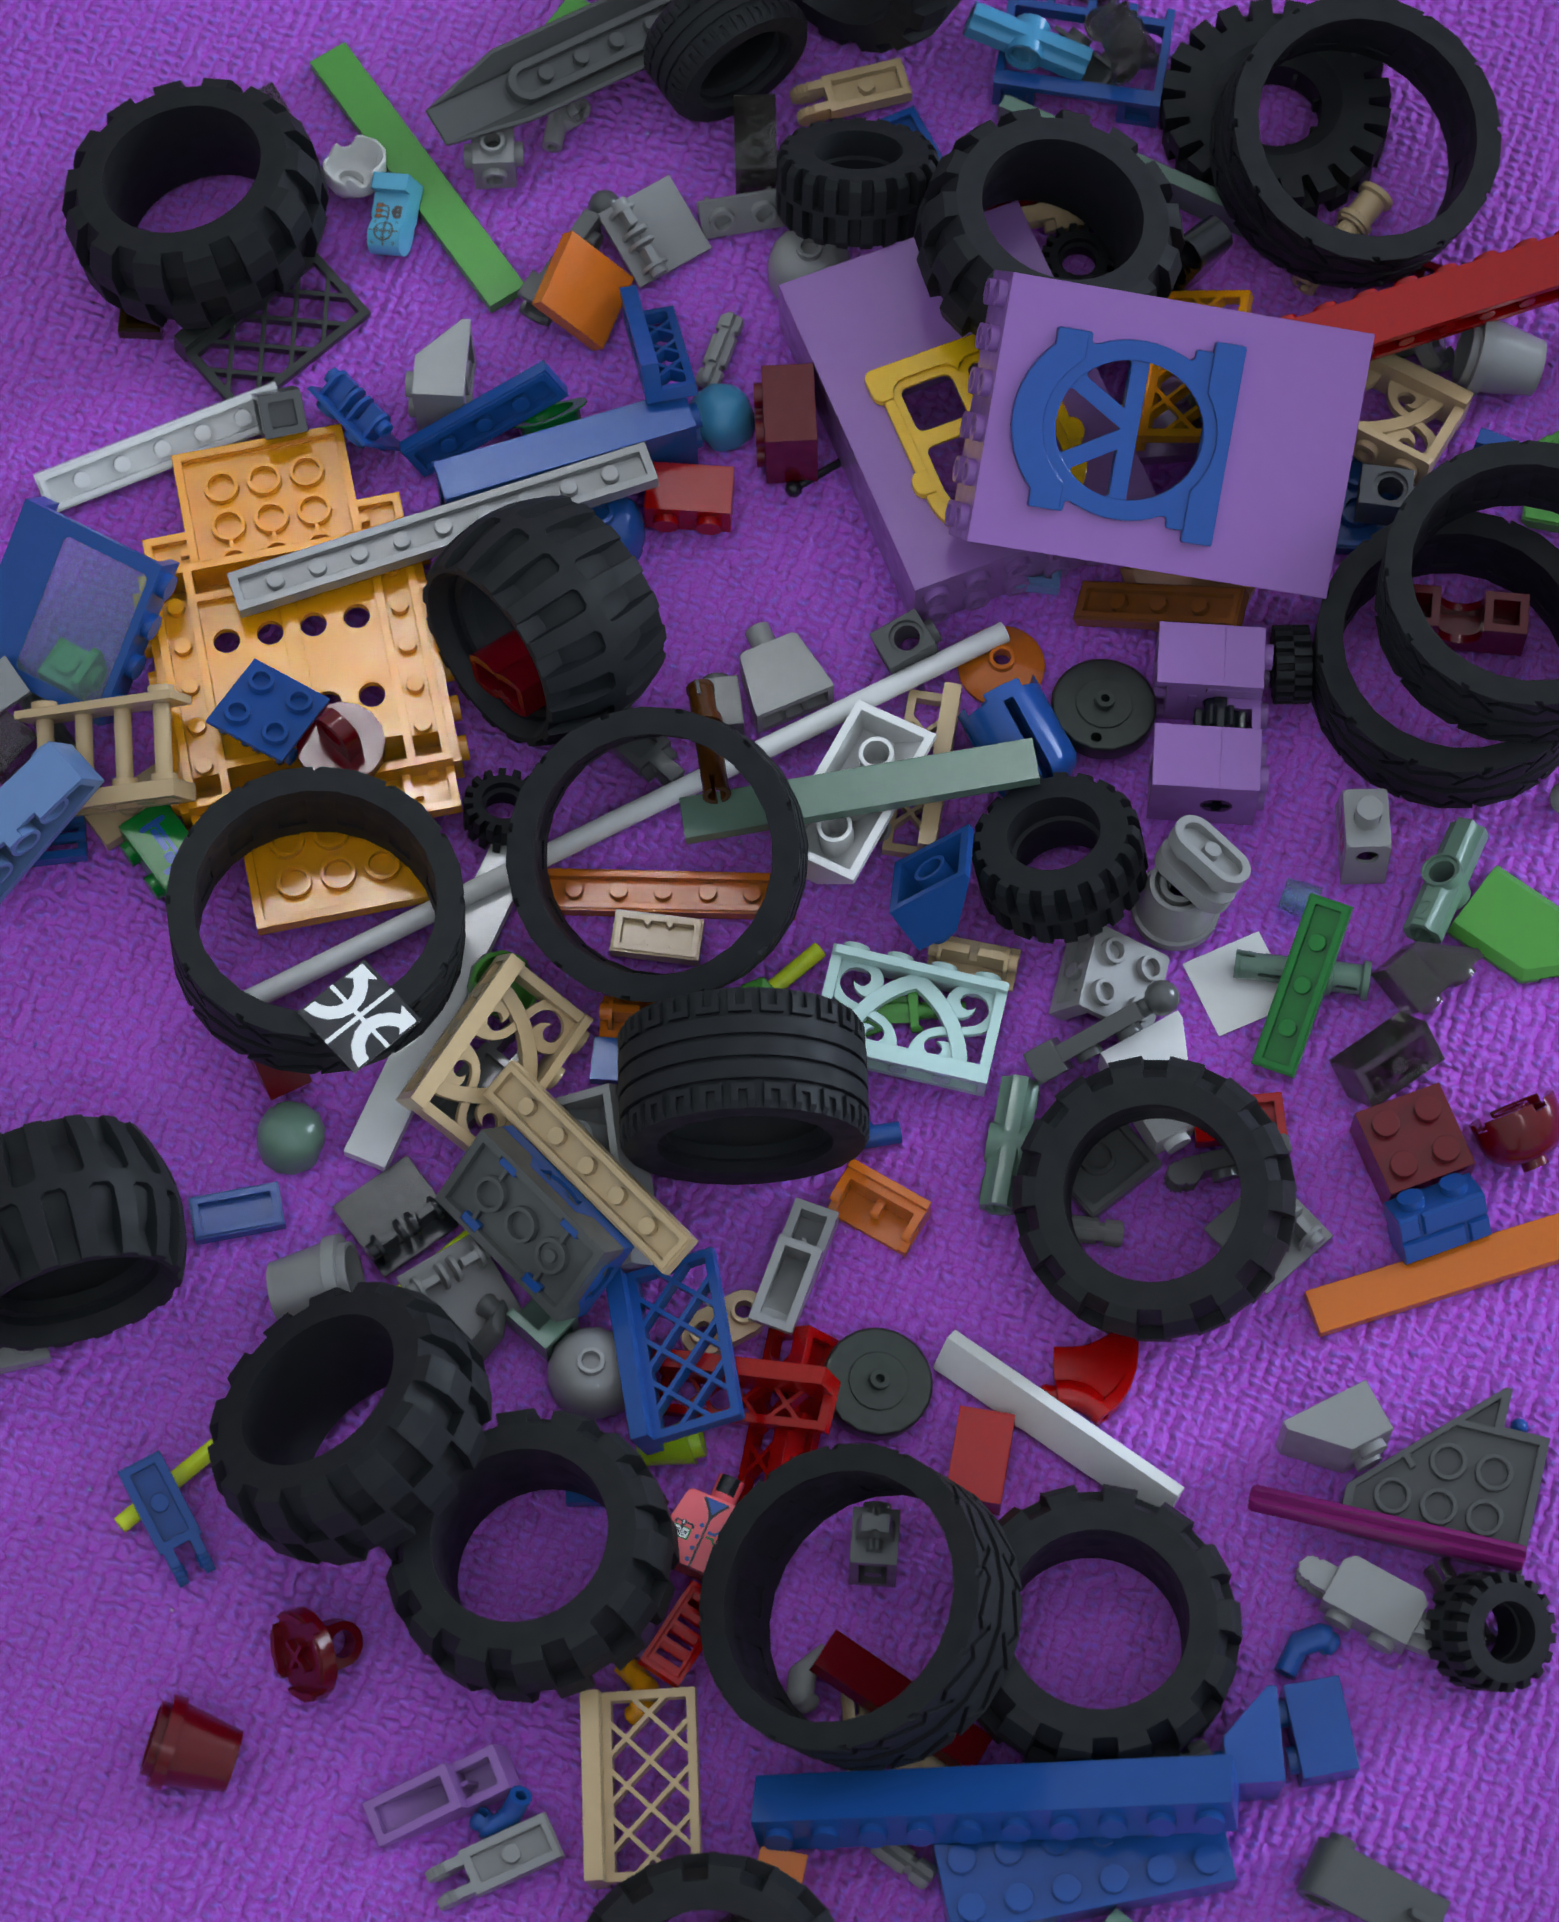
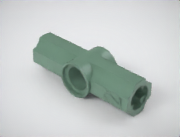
(1446, 881)
(1011, 1124)

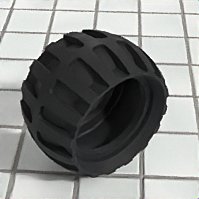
(568, 595)
(84, 1231)

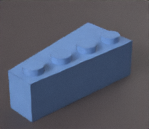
(39, 806)

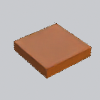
(582, 291)

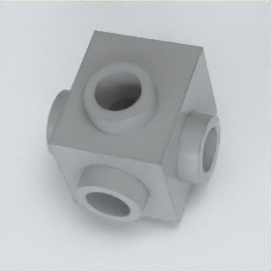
(494, 159)

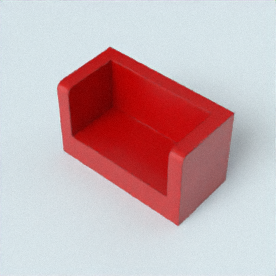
(982, 1454)

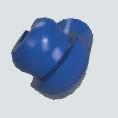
(1304, 1642)
(507, 1816)

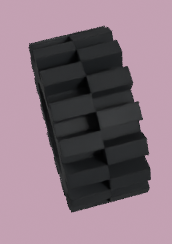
(1072, 243)
(1292, 664)
(481, 796)

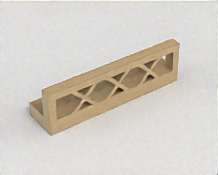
(945, 731)

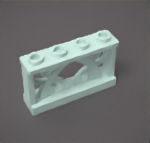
(950, 1066)

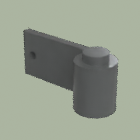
(1353, 1883)

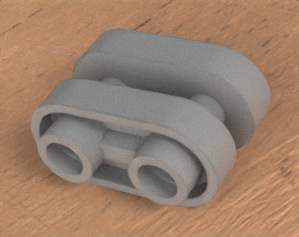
(1202, 864)

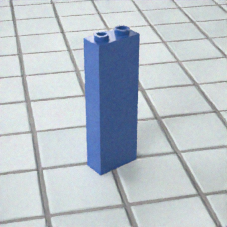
(665, 426)

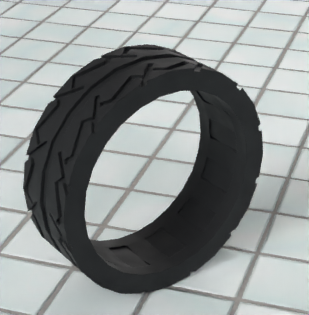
(1433, 63)
(1431, 671)
(1373, 747)
(288, 805)
(532, 823)
(750, 1563)

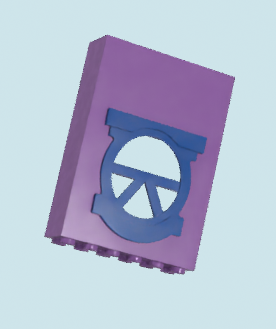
(1271, 454)

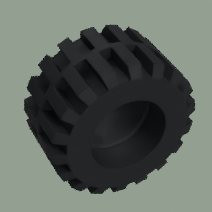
(1521, 1637)

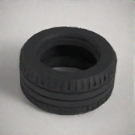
(722, 49)

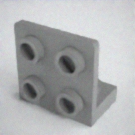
(1105, 975)

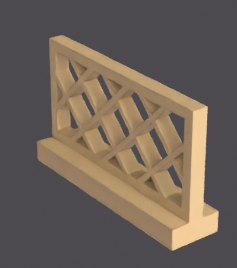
(599, 1778)

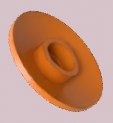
(984, 674)

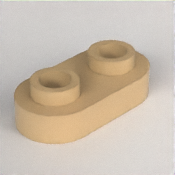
(740, 1328)

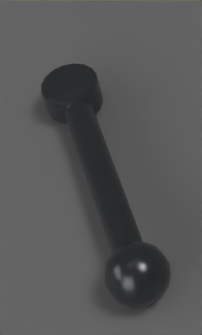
(794, 488)

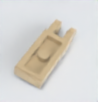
(853, 91)

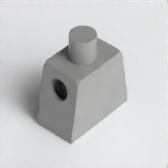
(781, 678)

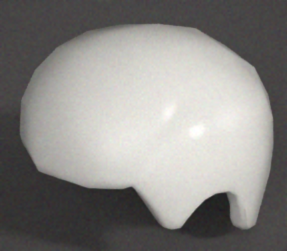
(351, 168)

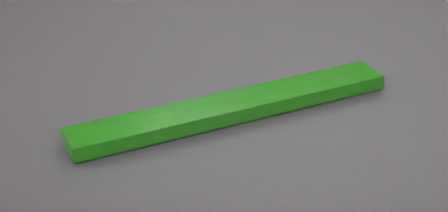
(440, 204)

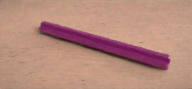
(1387, 1528)

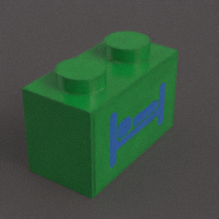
(153, 842)

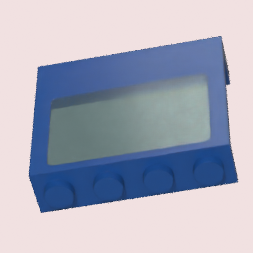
(77, 607)

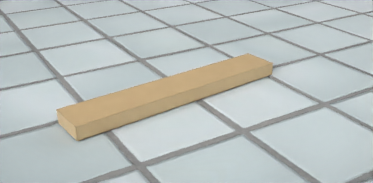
(590, 1168)

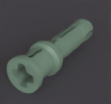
(1345, 977)

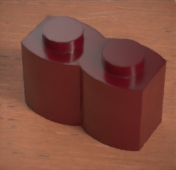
(509, 673)

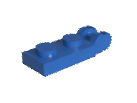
(164, 1513)

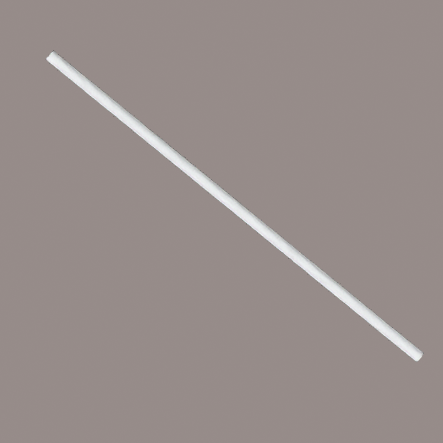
(631, 813)

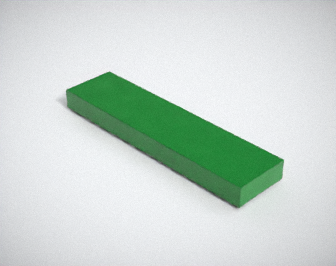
(1302, 985)

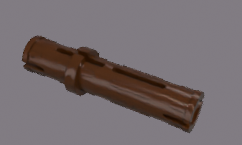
(711, 764)

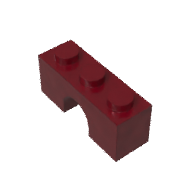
(1487, 626)

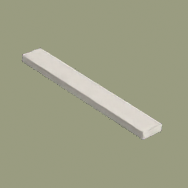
(383, 1118)

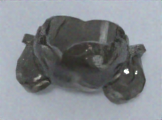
(1123, 39)

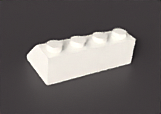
(866, 738)

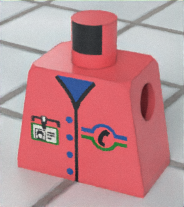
(699, 1521)

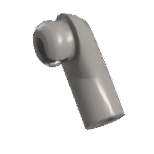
(563, 121)
(802, 1683)

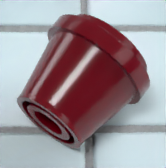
(190, 1748)

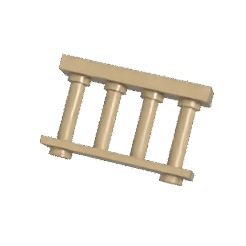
(126, 790)

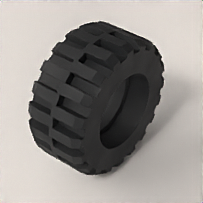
(853, 182)
(1066, 899)

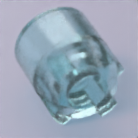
(1296, 896)

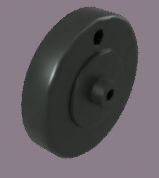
(1104, 708)
(882, 1383)

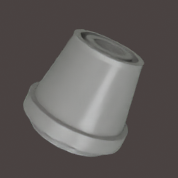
(1499, 360)
(1170, 919)
(311, 1272)

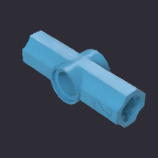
(1027, 41)

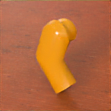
(637, 1679)

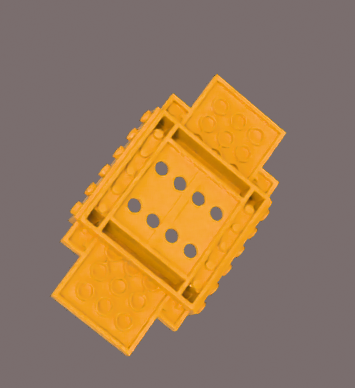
(257, 505)

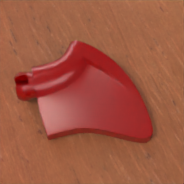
(1094, 1375)

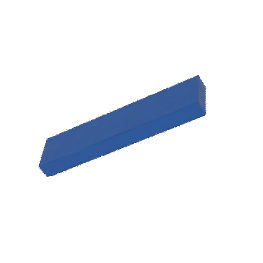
(485, 417)

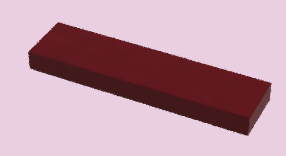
(875, 1683)

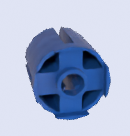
(1022, 713)

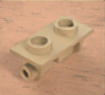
(977, 956)

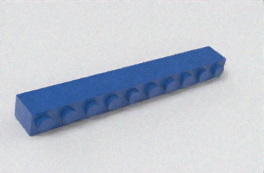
(996, 1803)

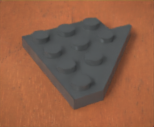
(1461, 1478)

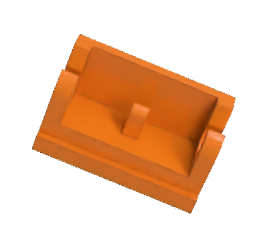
(879, 1207)

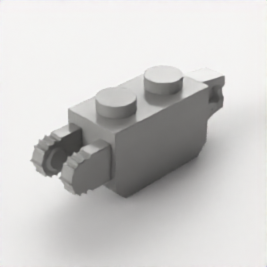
(1369, 1602)

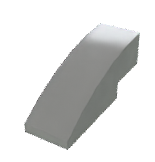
(794, 1266)

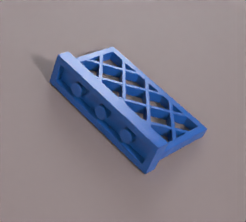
(639, 1367)

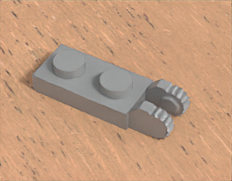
(499, 1860)

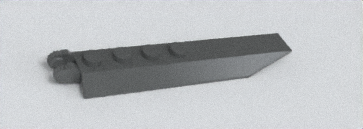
(547, 69)

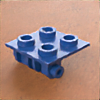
(363, 419)
(268, 712)

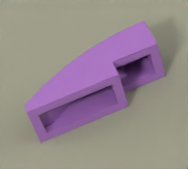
(442, 1795)

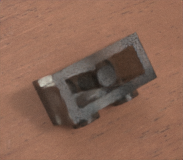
(1387, 1059)

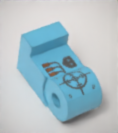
(393, 213)

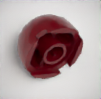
(1520, 1132)

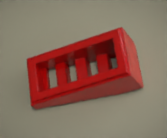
(688, 1609)

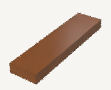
(1147, 604)

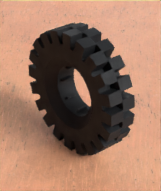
(1340, 86)

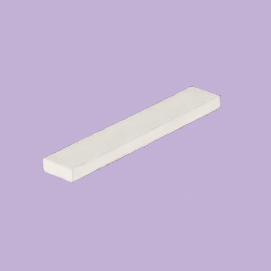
(149, 451)
(1052, 1421)

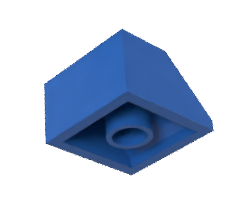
(932, 888)
(1257, 1748)

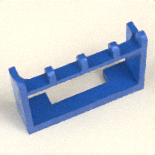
(1133, 105)

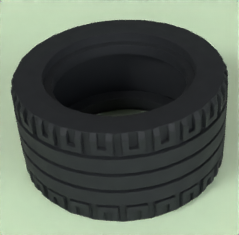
(742, 1086)

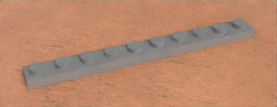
(430, 531)

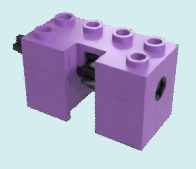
(1220, 760)

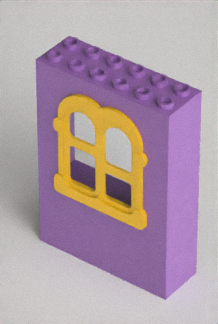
(883, 338)

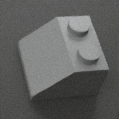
(442, 375)
(1338, 1432)

